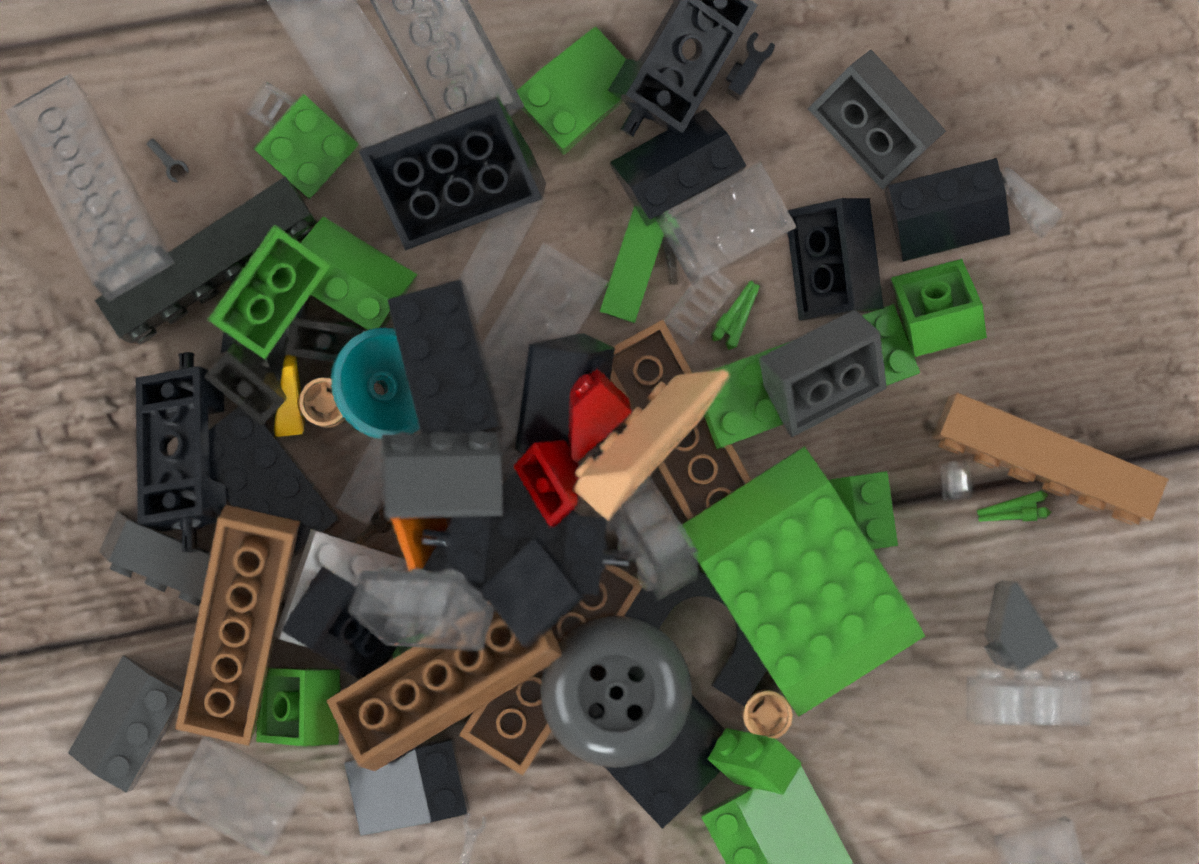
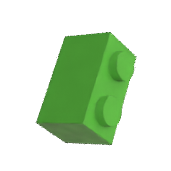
(754, 761)

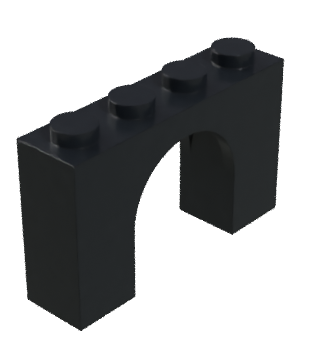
(743, 666)

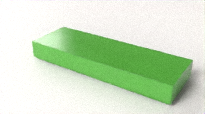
(632, 269)

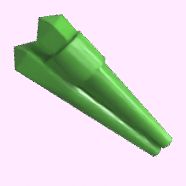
(735, 319)
(1020, 508)

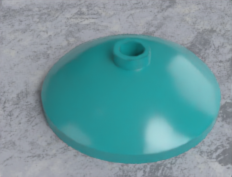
(360, 364)

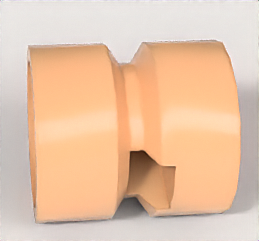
(319, 404)
(767, 713)

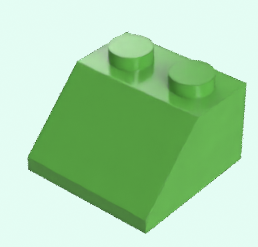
(939, 307)
(296, 707)

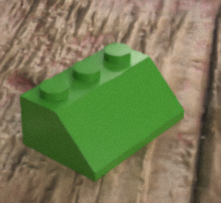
(358, 275)
(269, 292)

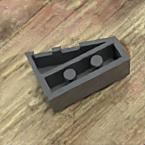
(157, 557)

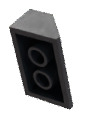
(677, 166)
(948, 209)
(834, 259)
(548, 381)

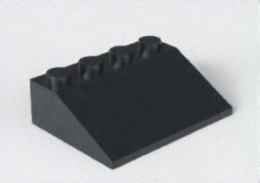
(454, 172)
(678, 773)

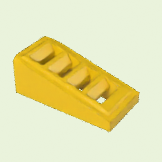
(288, 416)

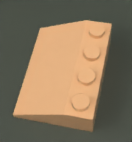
(647, 439)

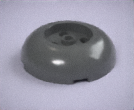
(617, 646)

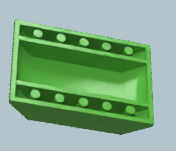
(802, 581)

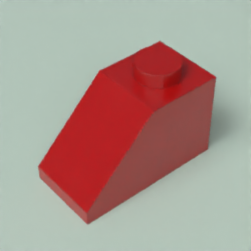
(594, 412)
(550, 479)

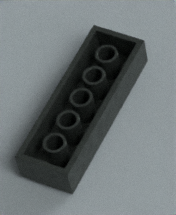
(207, 262)

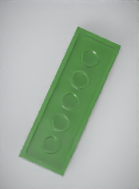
(746, 408)

